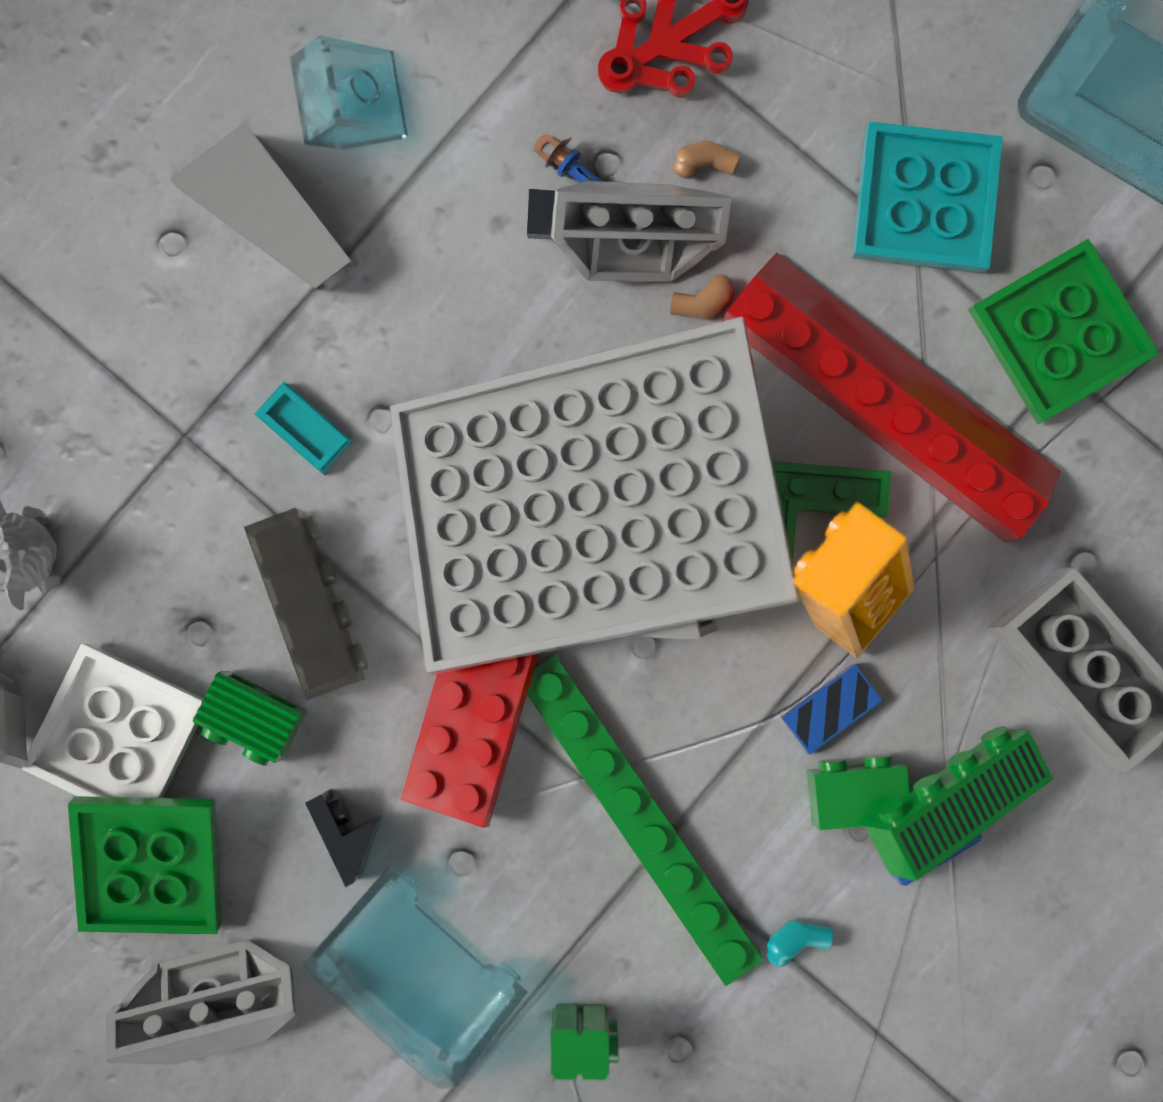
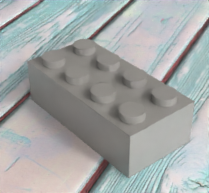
(1087, 667)

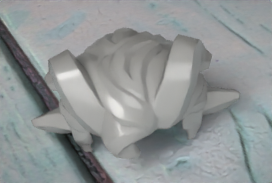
(27, 554)

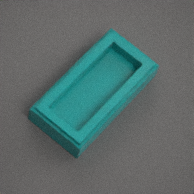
(303, 427)

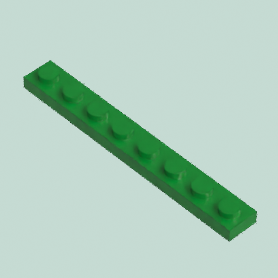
(641, 822)

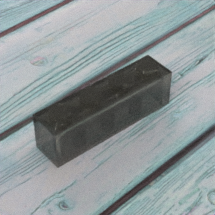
(305, 602)

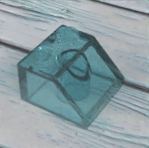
(347, 94)

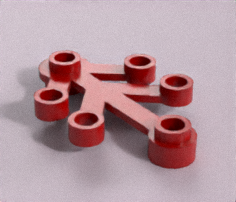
(668, 44)

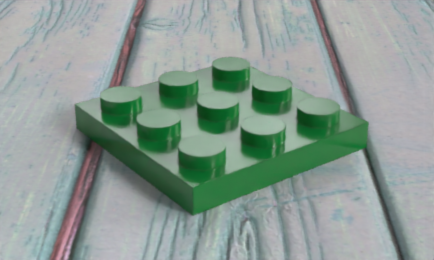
(1063, 331)
(145, 865)

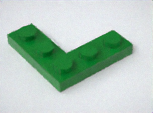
(828, 491)

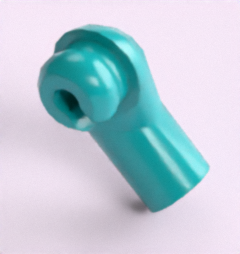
(794, 937)

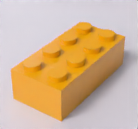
(855, 579)

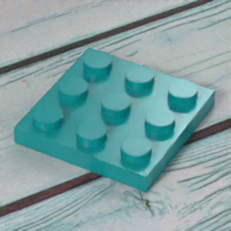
(927, 197)

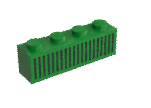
(958, 802)

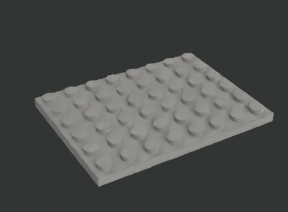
(592, 500)

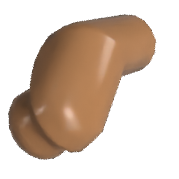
(703, 154)
(707, 302)

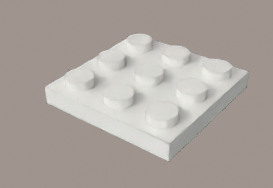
(113, 729)

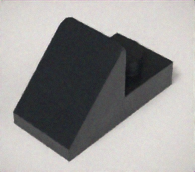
(346, 847)

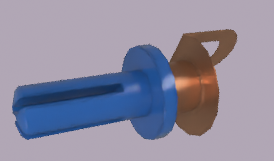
(565, 160)

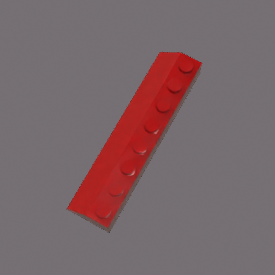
(894, 400)

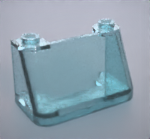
(414, 981)

